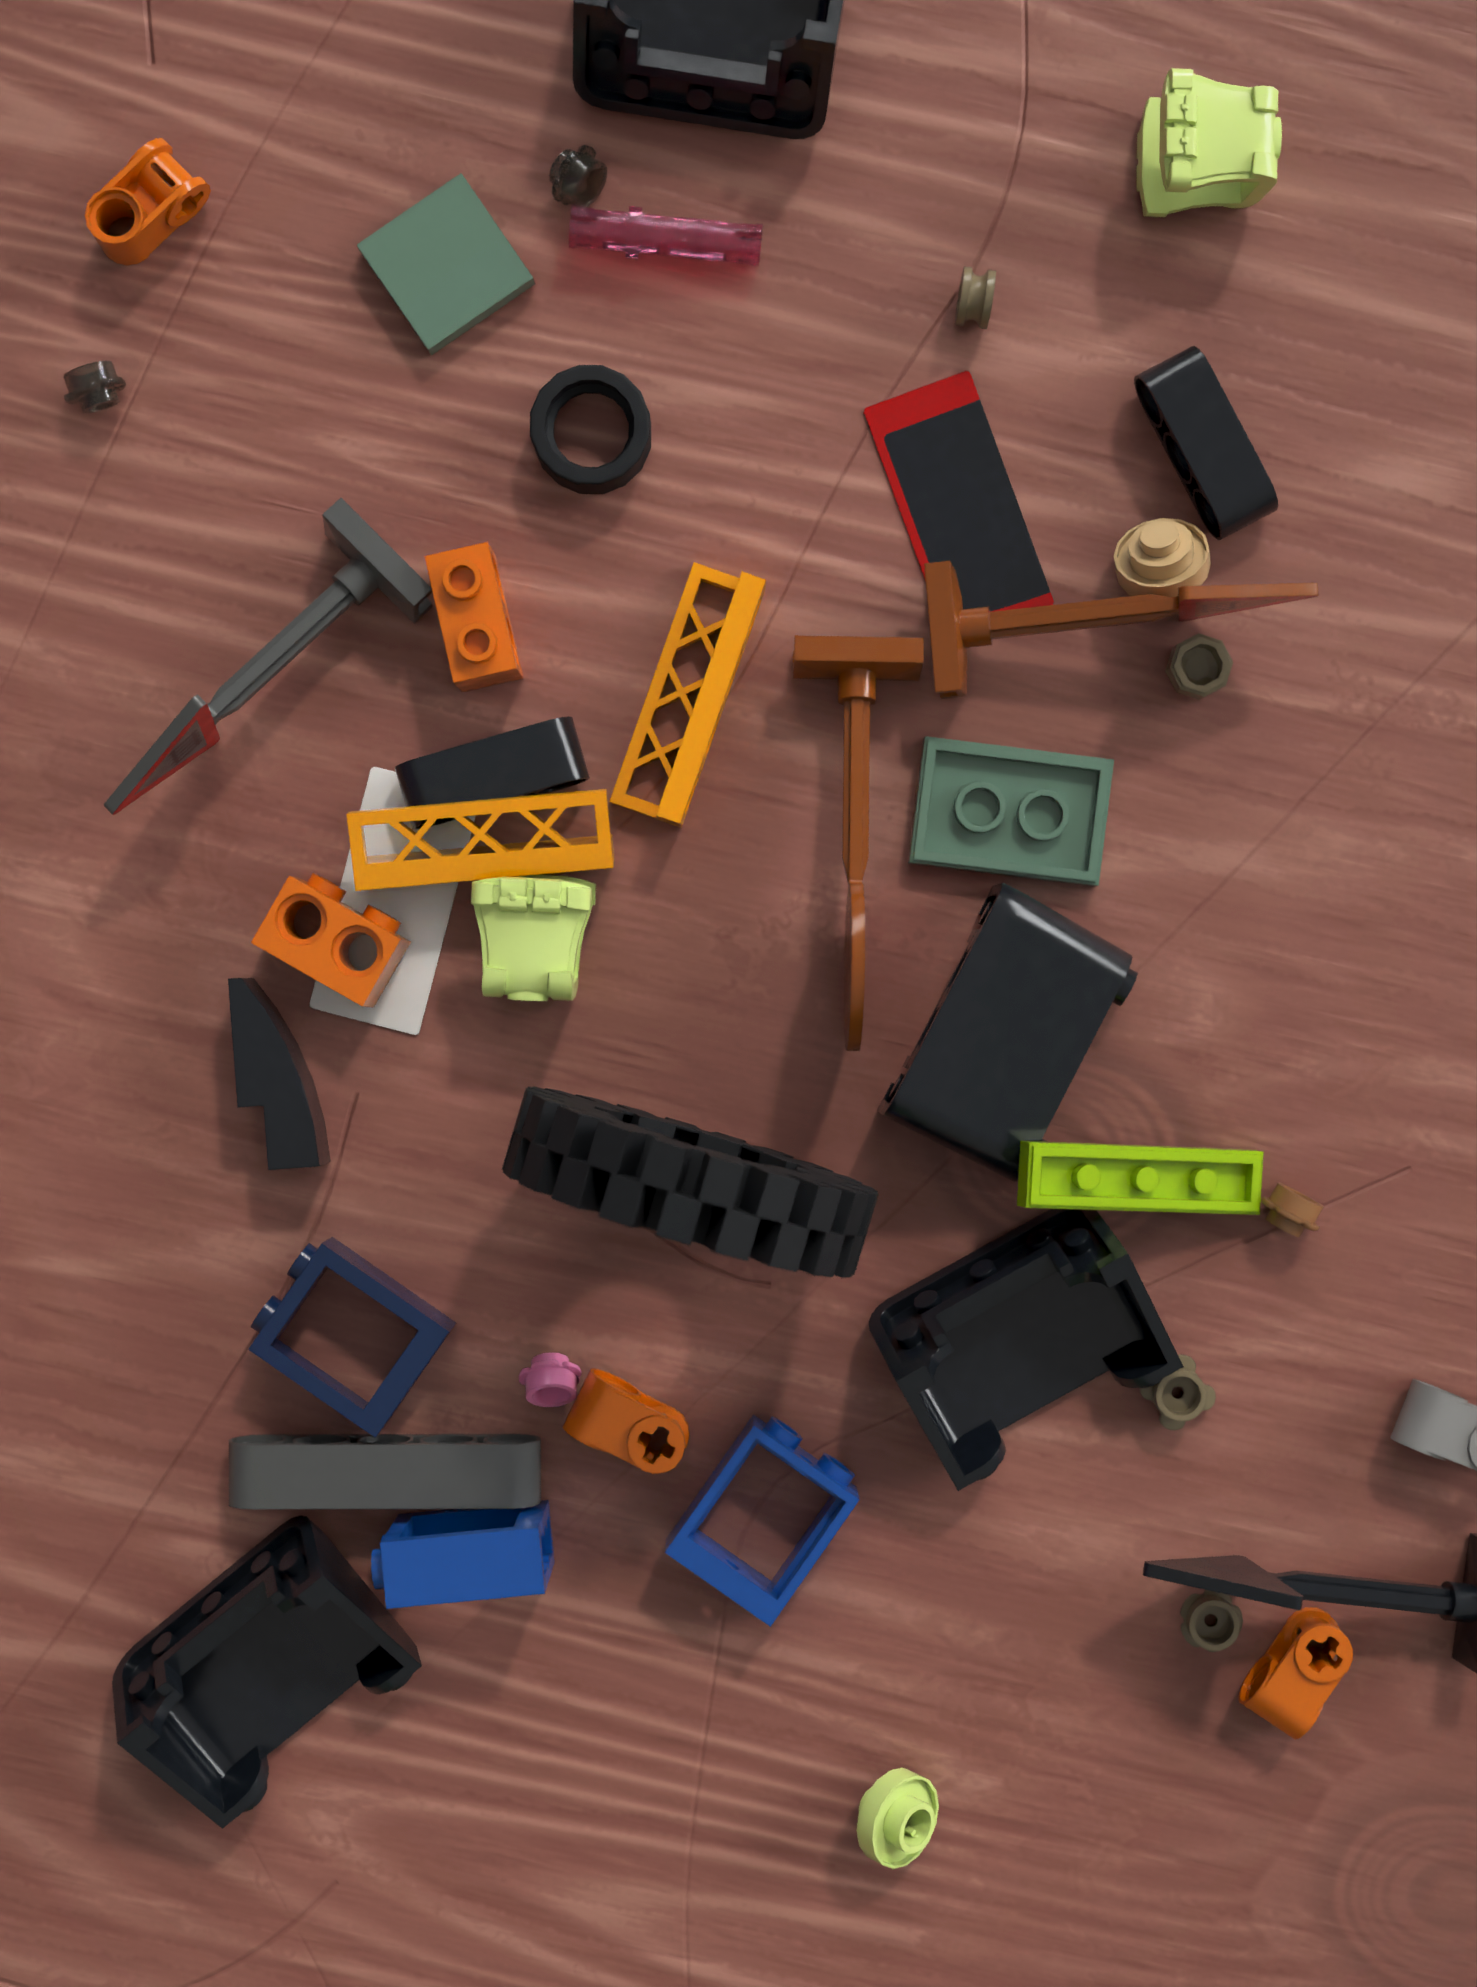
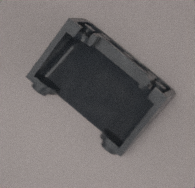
(710, 61)
(1008, 1031)
(1018, 1333)
(253, 1666)

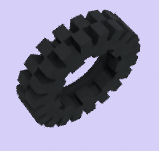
(689, 1183)

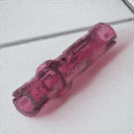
(664, 235)

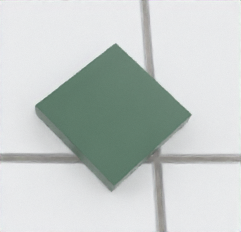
(446, 264)

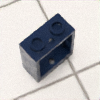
(277, 1314)

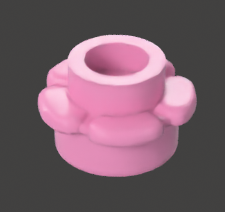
(550, 1380)

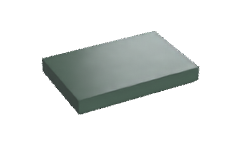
(1011, 811)

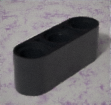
(1206, 443)
(501, 766)

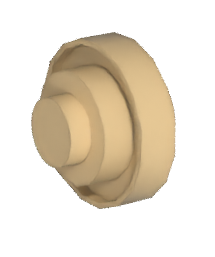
(1162, 557)

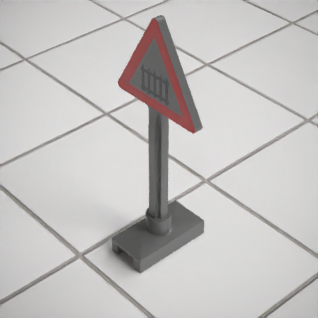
(370, 567)

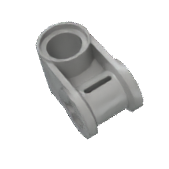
(1438, 1424)

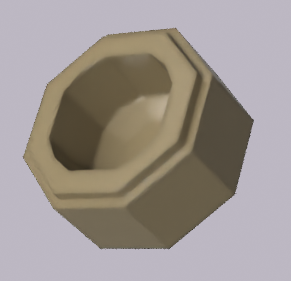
(1199, 666)

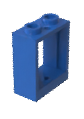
(464, 1555)
(729, 1573)

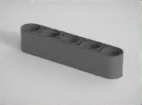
(384, 1471)

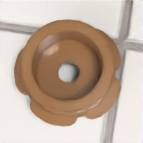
(1292, 1210)

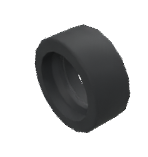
(592, 380)

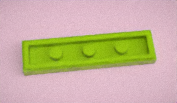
(1139, 1178)

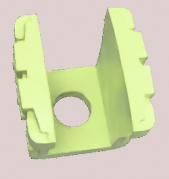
(1207, 145)
(532, 934)

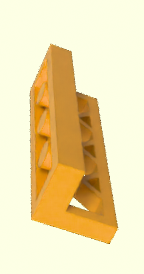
(711, 699)
(480, 862)

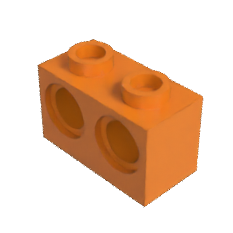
(474, 617)
(326, 952)

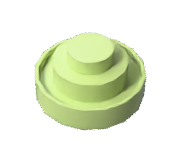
(897, 1818)

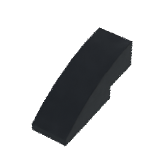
(275, 1076)

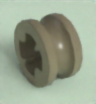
(975, 297)

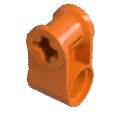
(144, 195)
(619, 1418)
(1295, 1682)

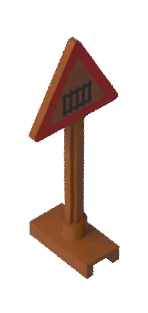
(959, 628)

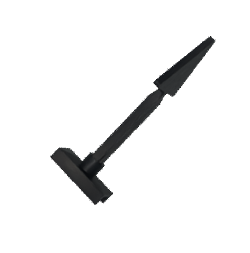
(1245, 1579)

